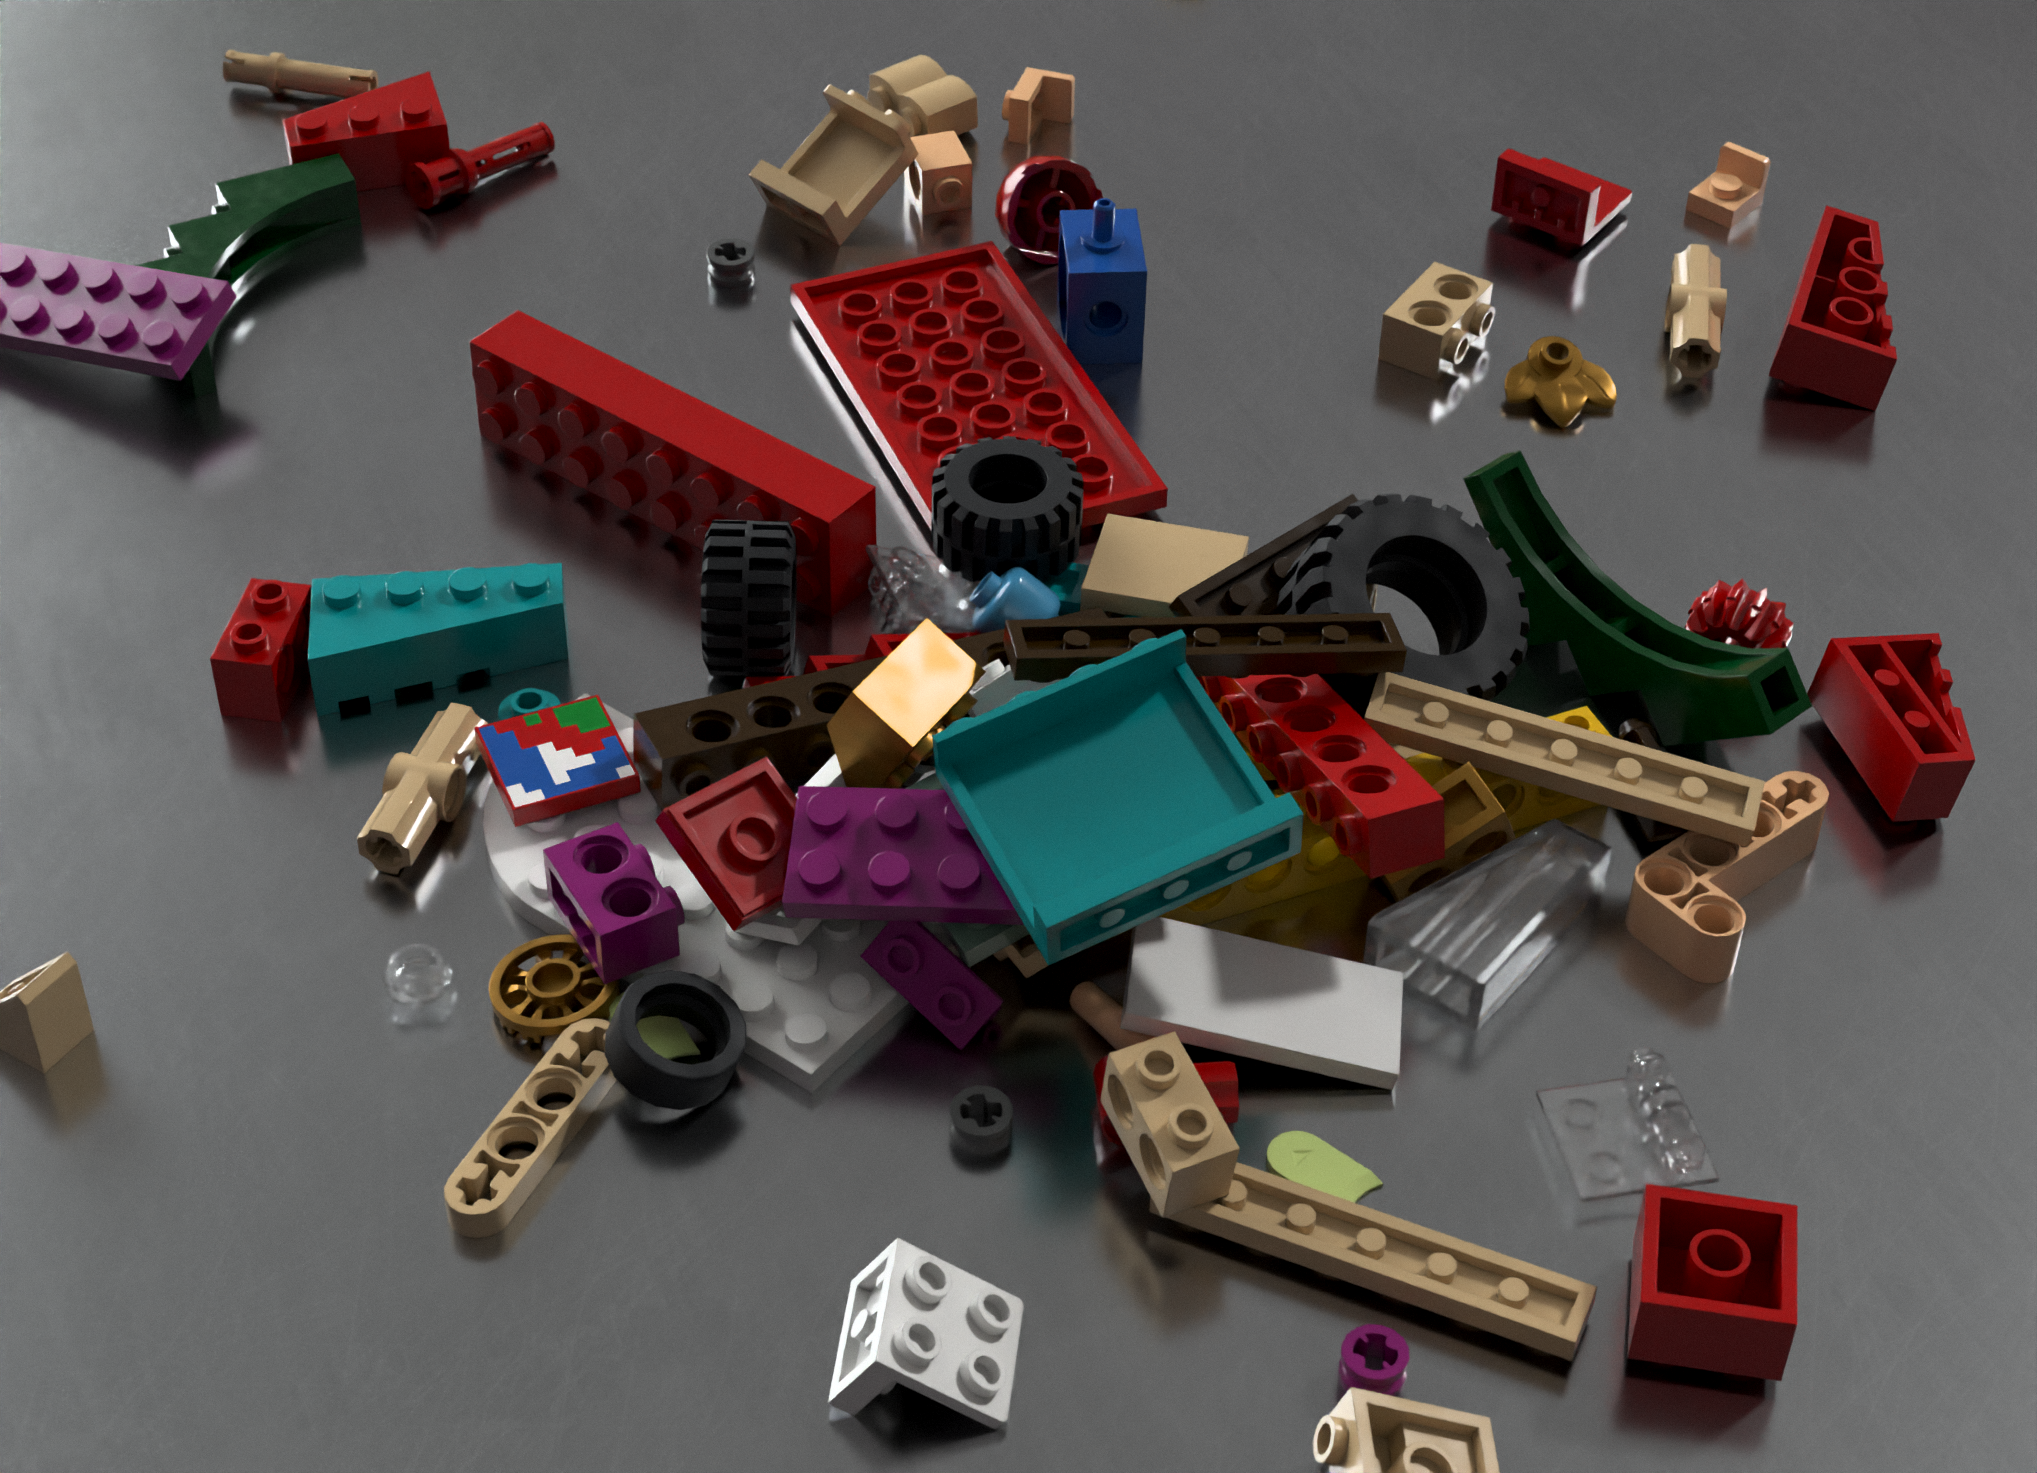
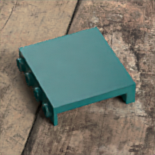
(1112, 797)

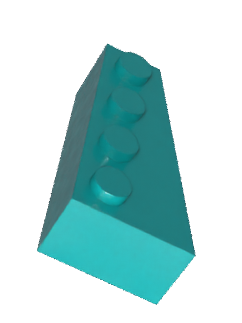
(431, 627)

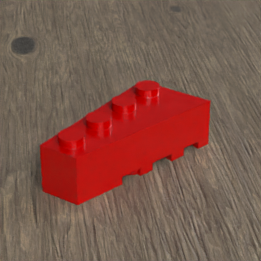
(1838, 318)

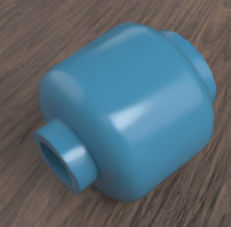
(1011, 597)

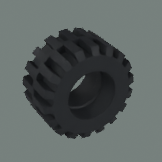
(1006, 509)
(749, 598)

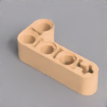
(1690, 888)

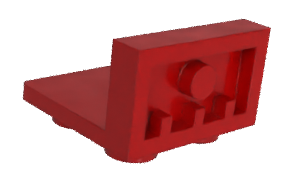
(1555, 197)

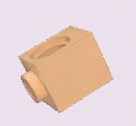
(940, 174)

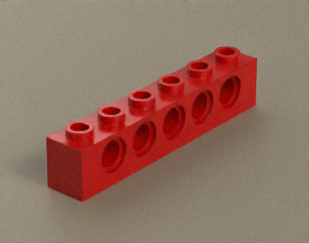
(1335, 768)

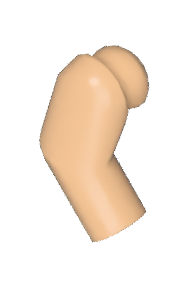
(1103, 1015)

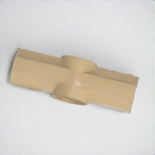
(1695, 311)
(422, 790)

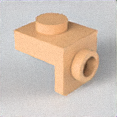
(1038, 97)

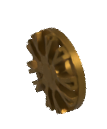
(548, 989)

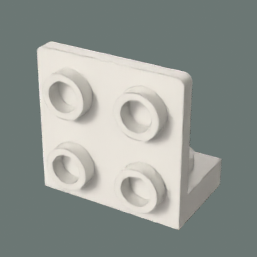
(930, 1331)

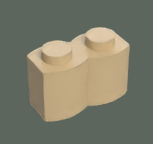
(924, 97)

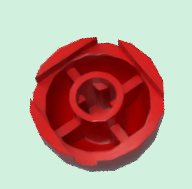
(1032, 201)

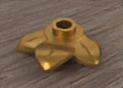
(1559, 380)

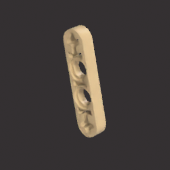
(528, 1122)

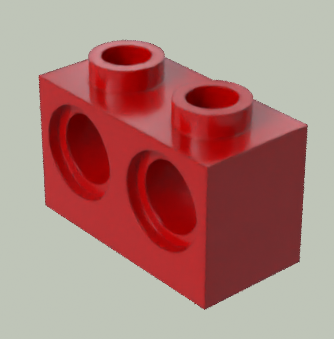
(263, 650)

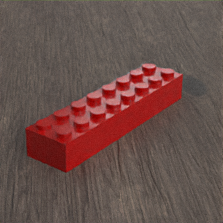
(668, 453)

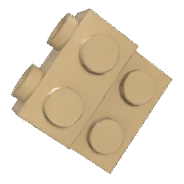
(1402, 1436)

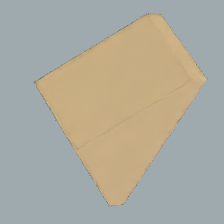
(44, 1013)

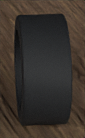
(656, 1077)

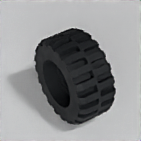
(1438, 566)

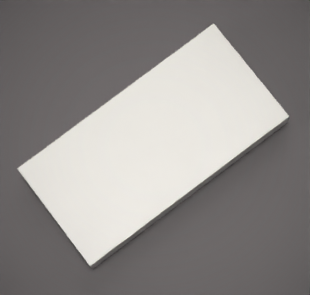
(1264, 1001)

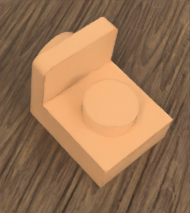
(1733, 188)

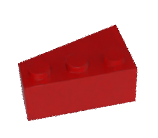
(374, 132)
(1896, 721)

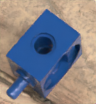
(1102, 284)

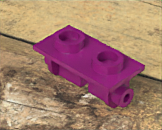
(933, 980)

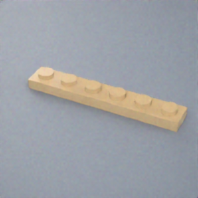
(1565, 758)
(1398, 1259)

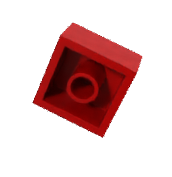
(1713, 1282)

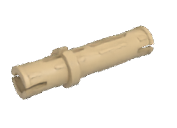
(281, 73)

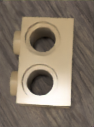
(1436, 321)
(1169, 1124)

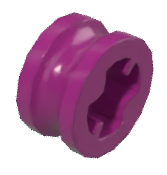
(1377, 1342)

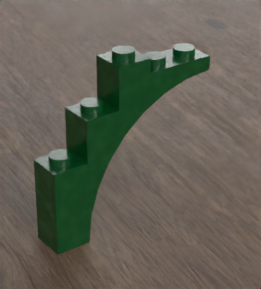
(255, 225)
(1688, 682)

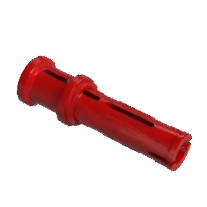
(464, 168)

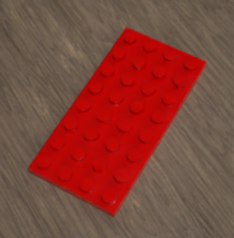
(964, 354)

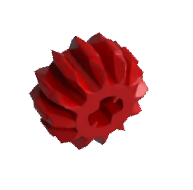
(1740, 617)

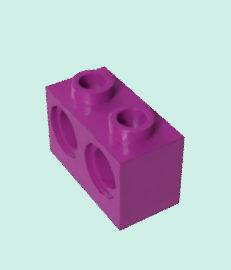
(613, 902)

